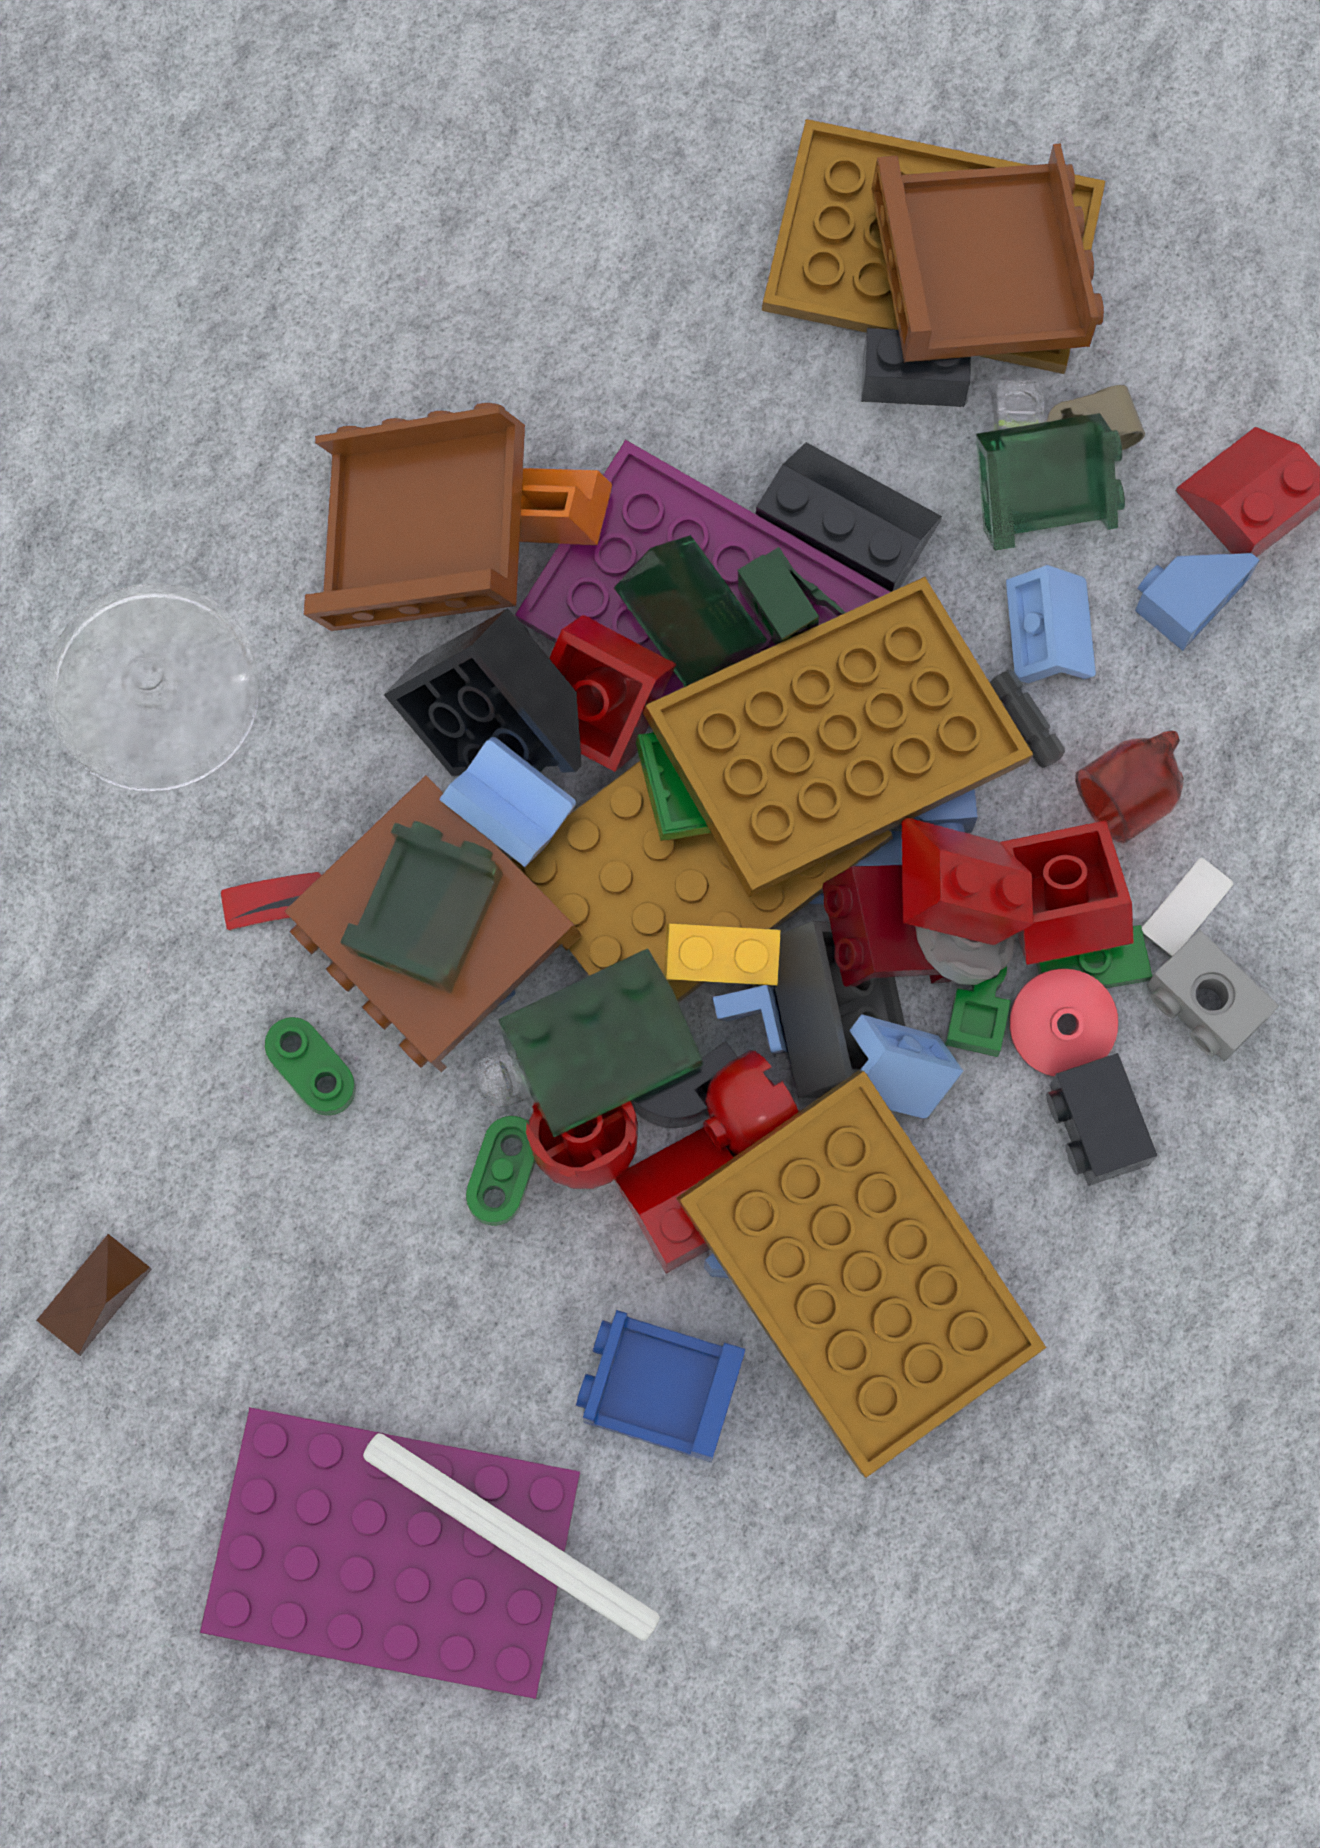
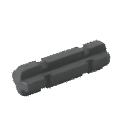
(1028, 719)

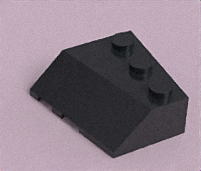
(488, 687)

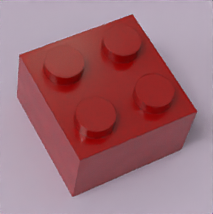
(612, 687)
(1076, 893)

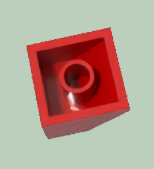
(1254, 491)
(963, 884)
(652, 1192)

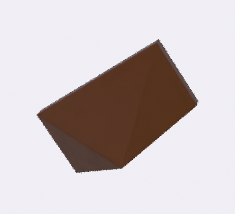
(94, 1294)

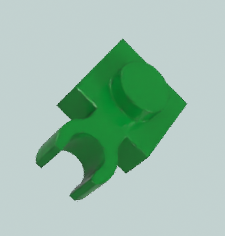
(979, 1018)

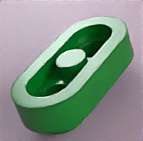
(308, 1065)
(500, 1172)

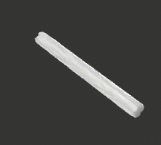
(511, 1537)

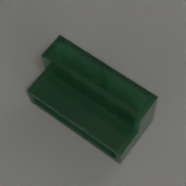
(689, 610)

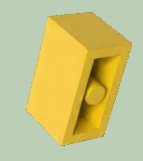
(722, 954)

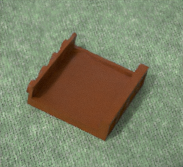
(986, 259)
(422, 518)
(511, 942)

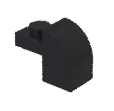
(678, 1101)

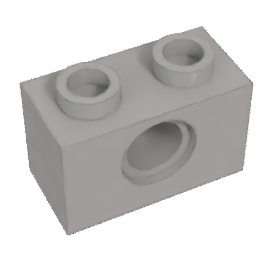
(1205, 966)

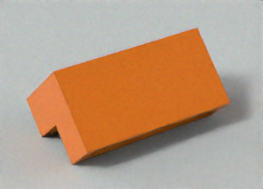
(563, 506)

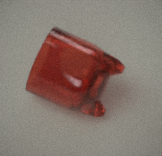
(1135, 782)

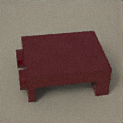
(869, 926)

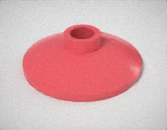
(1040, 1006)

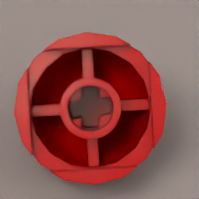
(745, 1103)
(587, 1153)

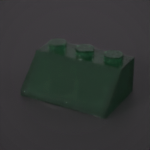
(600, 1042)

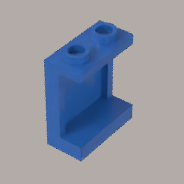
(660, 1386)

